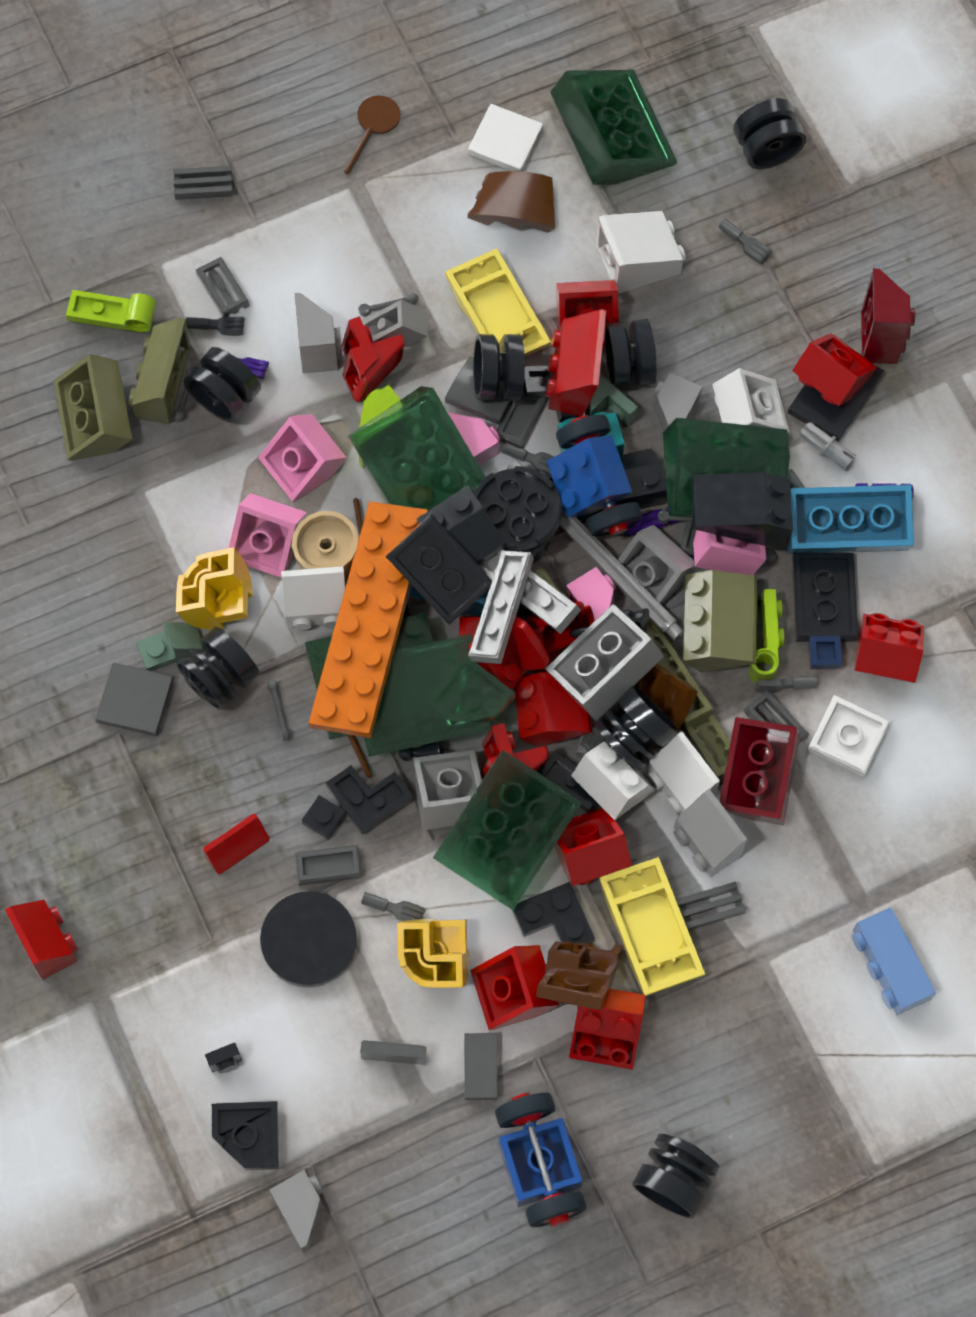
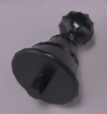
(424, 750)

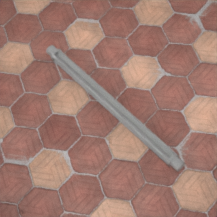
(617, 572)

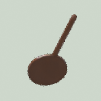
(376, 116)

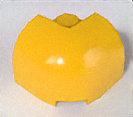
(214, 590)
(434, 952)

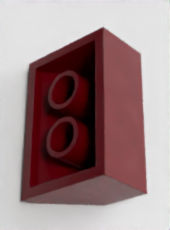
(885, 320)
(760, 770)

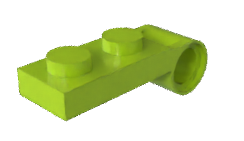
(112, 311)
(772, 637)

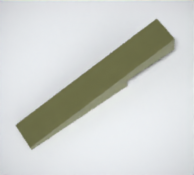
(700, 724)

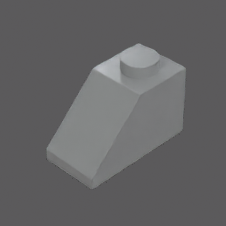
(396, 320)
(675, 399)
(299, 1206)

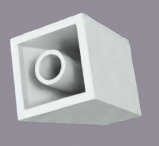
(638, 248)

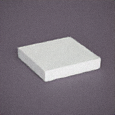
(505, 138)
(848, 735)

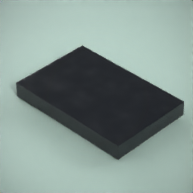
(831, 418)
(440, 569)
(825, 596)

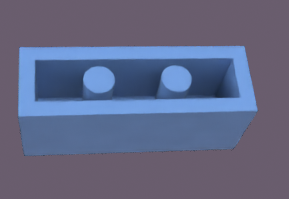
(892, 961)

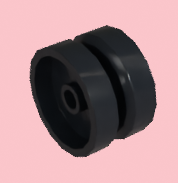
(769, 133)
(630, 353)
(498, 366)
(222, 384)

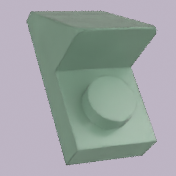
(614, 400)
(169, 645)

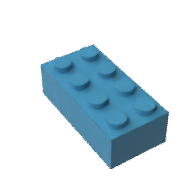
(851, 519)

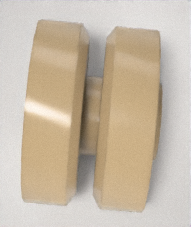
(325, 542)

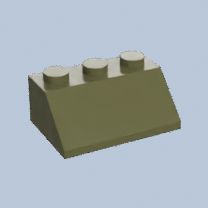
(161, 372)
(92, 408)
(720, 620)

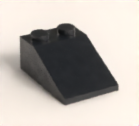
(743, 506)

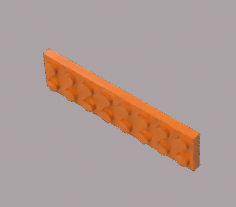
(365, 626)

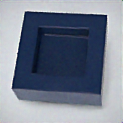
(825, 652)

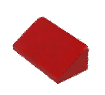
(236, 844)

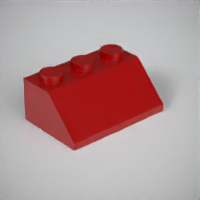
(575, 362)

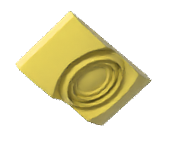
(495, 301)
(651, 927)

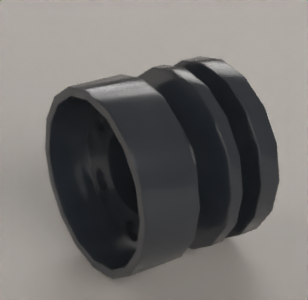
(211, 673)
(636, 728)
(673, 1180)

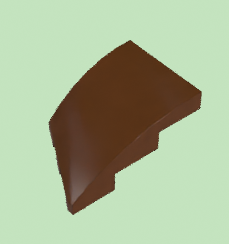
(515, 200)
(668, 693)
(579, 974)

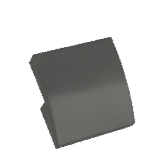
(463, 397)

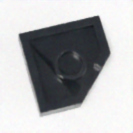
(248, 1133)

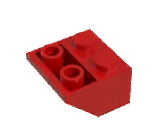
(889, 647)
(610, 1033)

